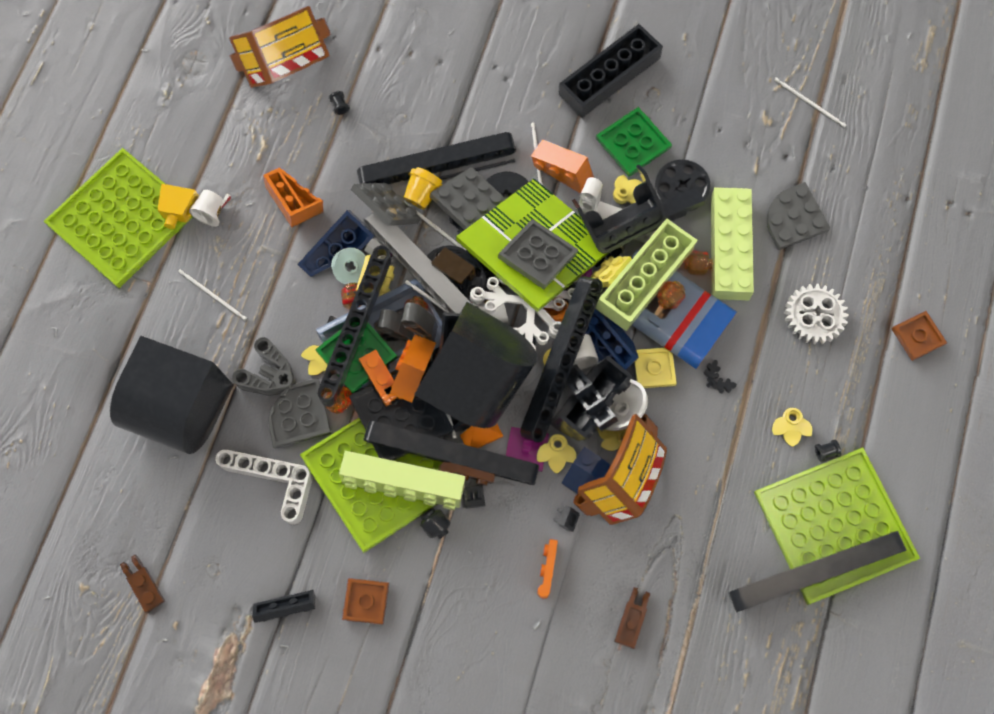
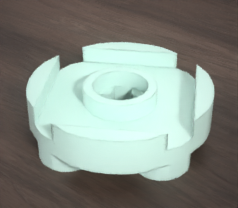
(346, 256)

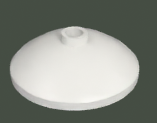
(633, 401)

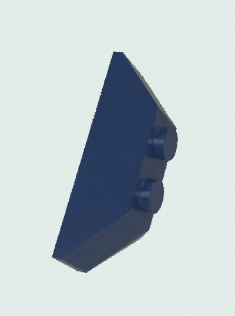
(611, 340)

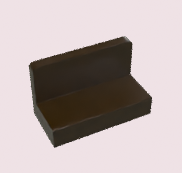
(453, 266)

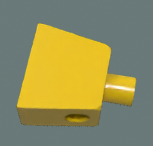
(175, 204)

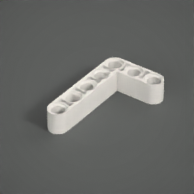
(591, 201)
(272, 473)

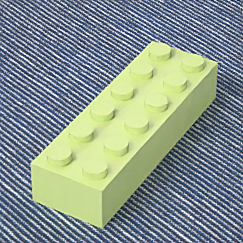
(732, 244)
(646, 274)
(402, 480)

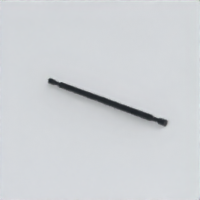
(478, 168)

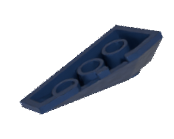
(345, 233)
(584, 469)

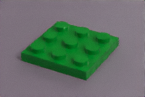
(633, 141)
(370, 341)

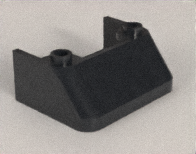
(627, 223)

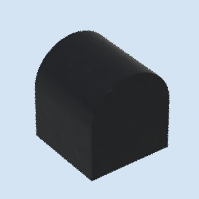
(477, 369)
(169, 396)

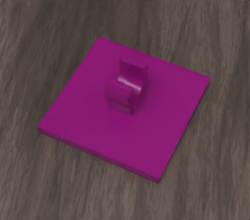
(523, 448)

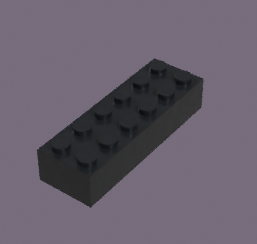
(610, 70)

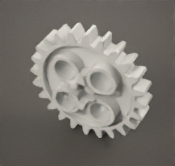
(816, 329)

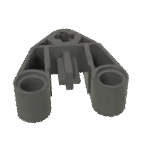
(413, 321)
(259, 385)

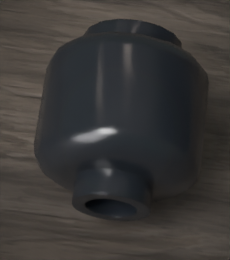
(435, 523)

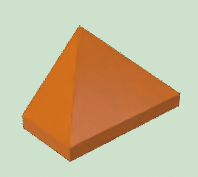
(480, 437)

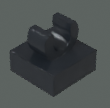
(474, 496)
(568, 518)

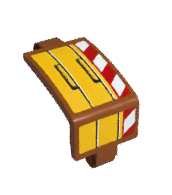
(280, 47)
(630, 478)

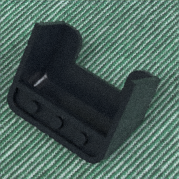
(608, 380)

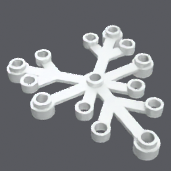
(499, 297)

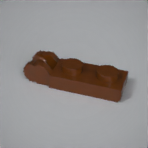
(481, 477)
(142, 585)
(632, 620)

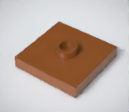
(919, 335)
(365, 601)

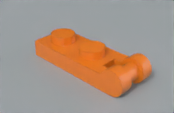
(378, 375)
(547, 570)

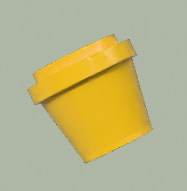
(420, 187)

